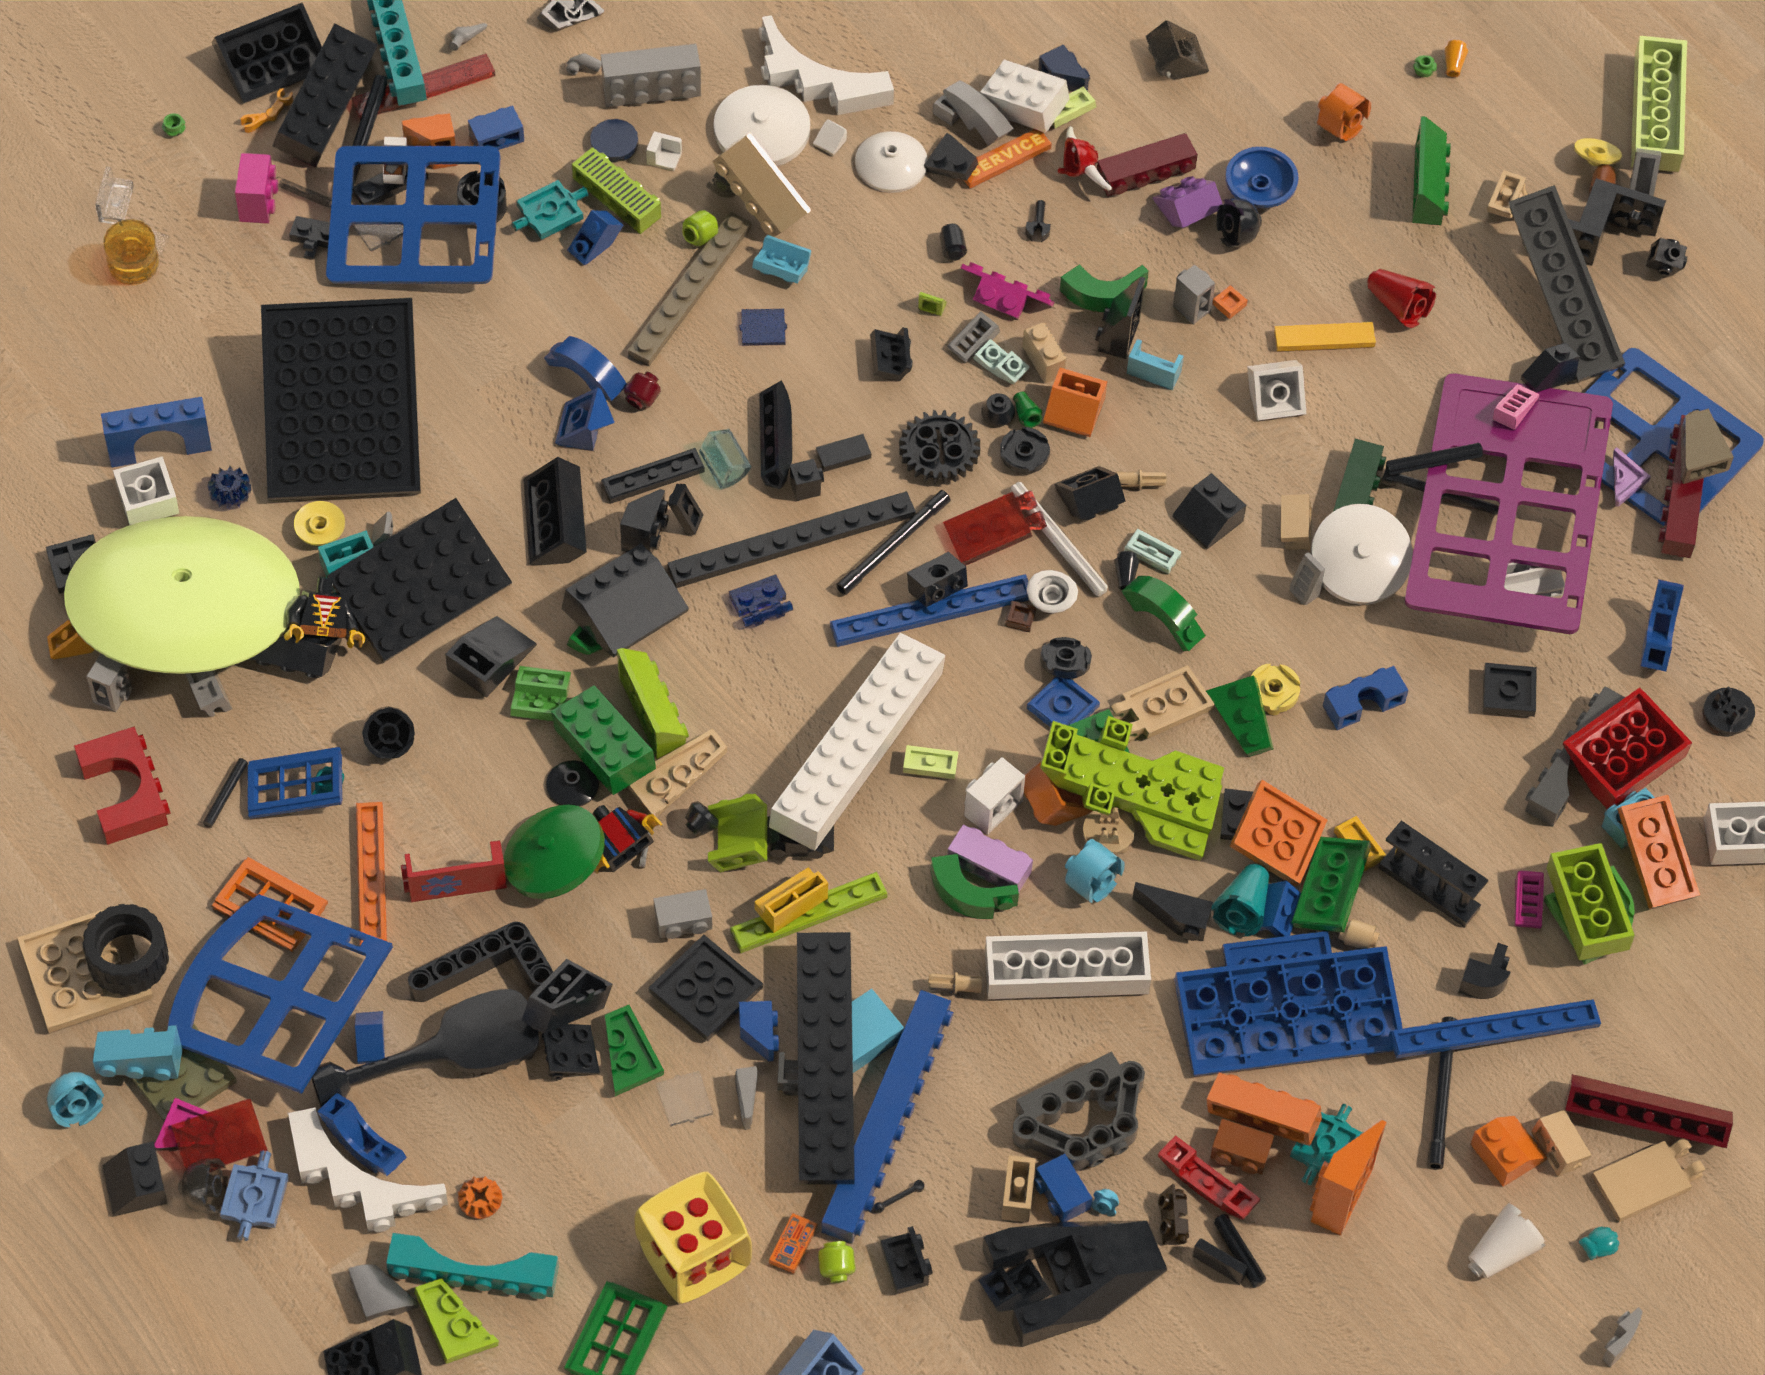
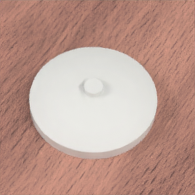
(770, 115)
(1362, 553)

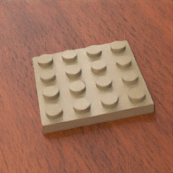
(63, 978)

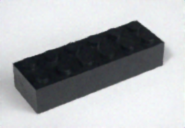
(324, 95)

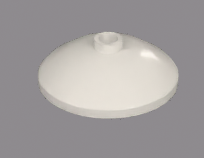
(888, 170)

